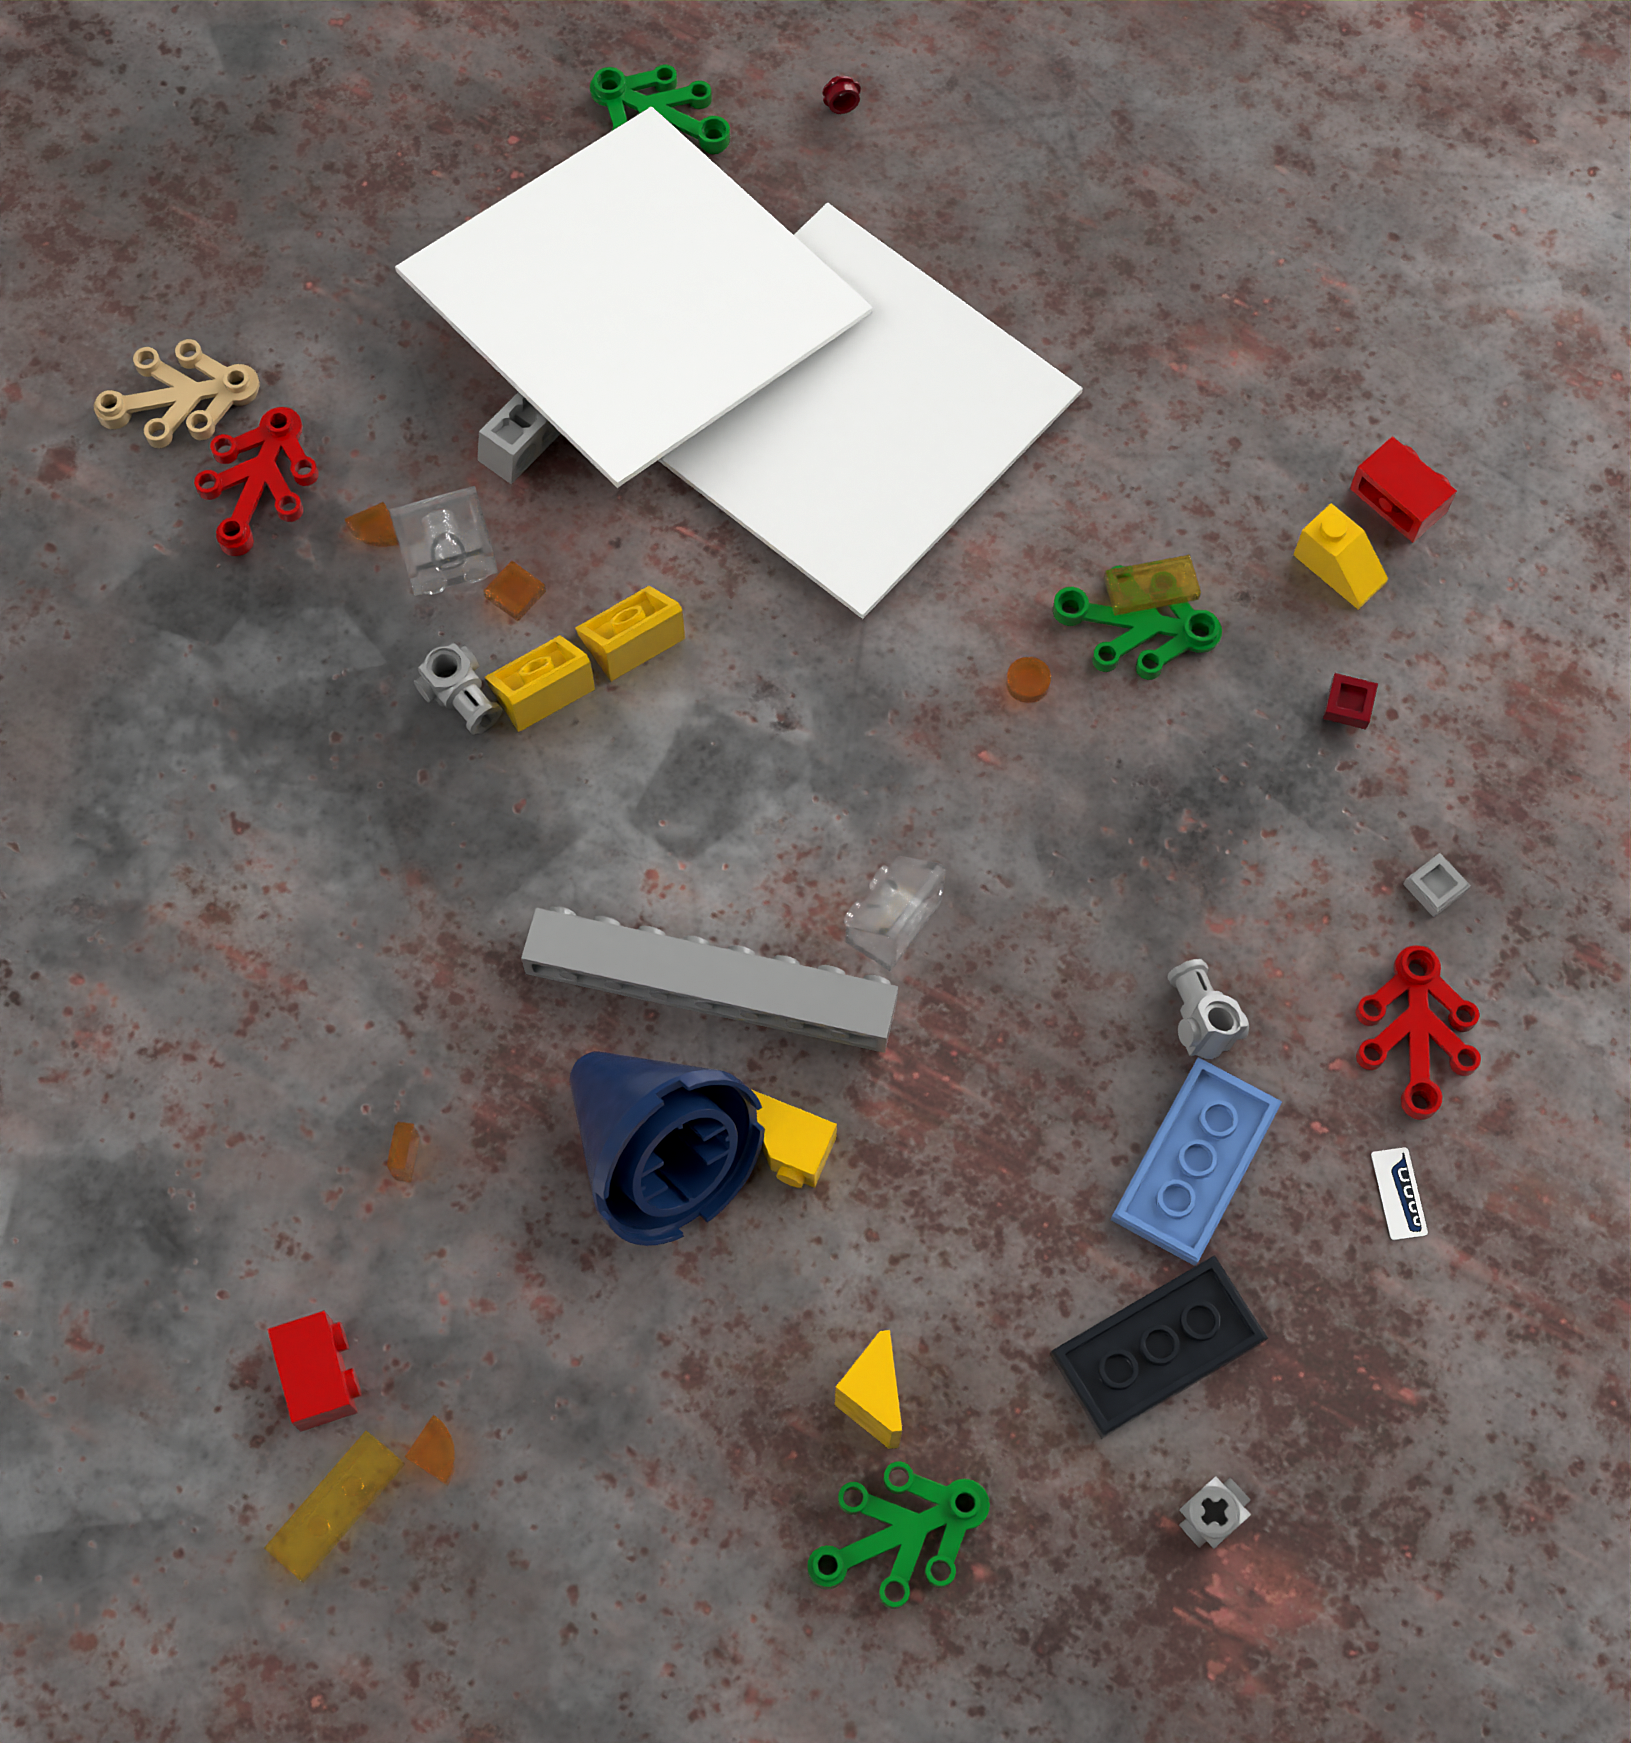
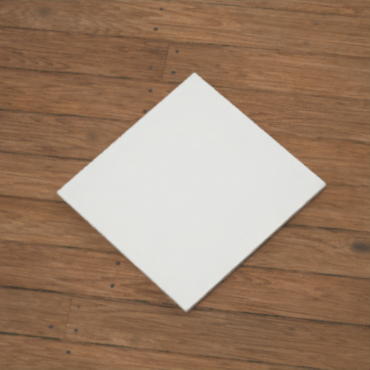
(633, 294)
(879, 432)

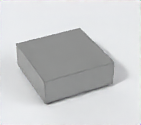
(1436, 885)

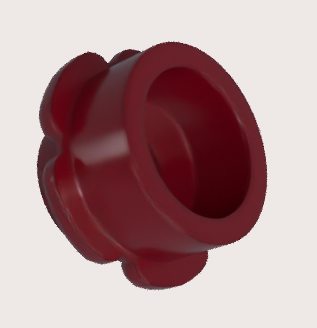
(841, 94)

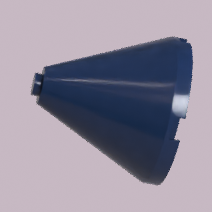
(662, 1142)

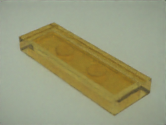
(334, 1506)

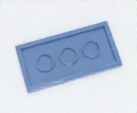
(1196, 1161)

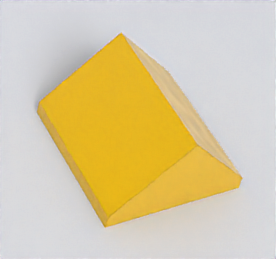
(633, 631)
(542, 681)
(870, 1392)

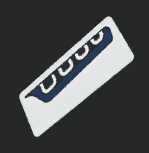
(1399, 1193)

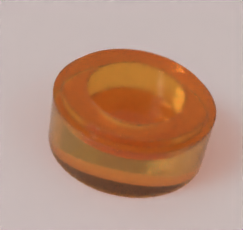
(1028, 679)

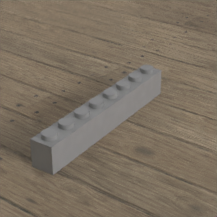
(710, 978)

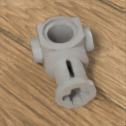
(460, 690)
(1209, 1018)
(1214, 1512)

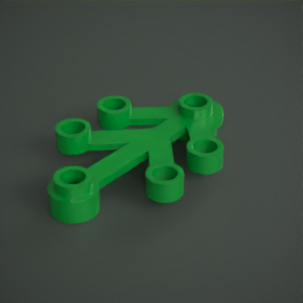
(625, 92)
(1142, 627)
(905, 1530)

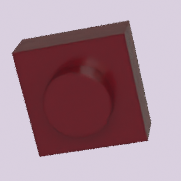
(1350, 701)

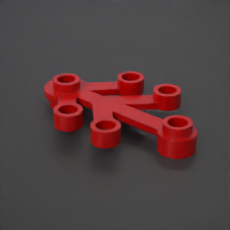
(257, 473)
(1420, 1025)

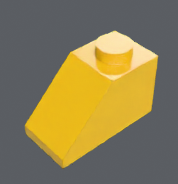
(1341, 556)
(794, 1141)

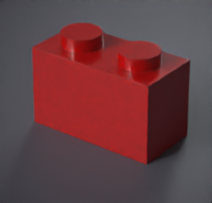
(1403, 489)
(314, 1371)

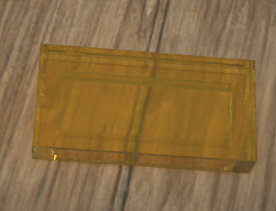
(1152, 584)

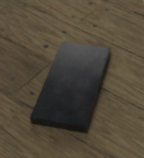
(1158, 1346)

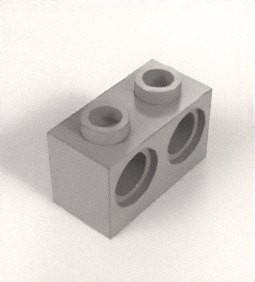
(514, 438)

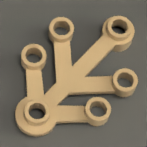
(182, 394)

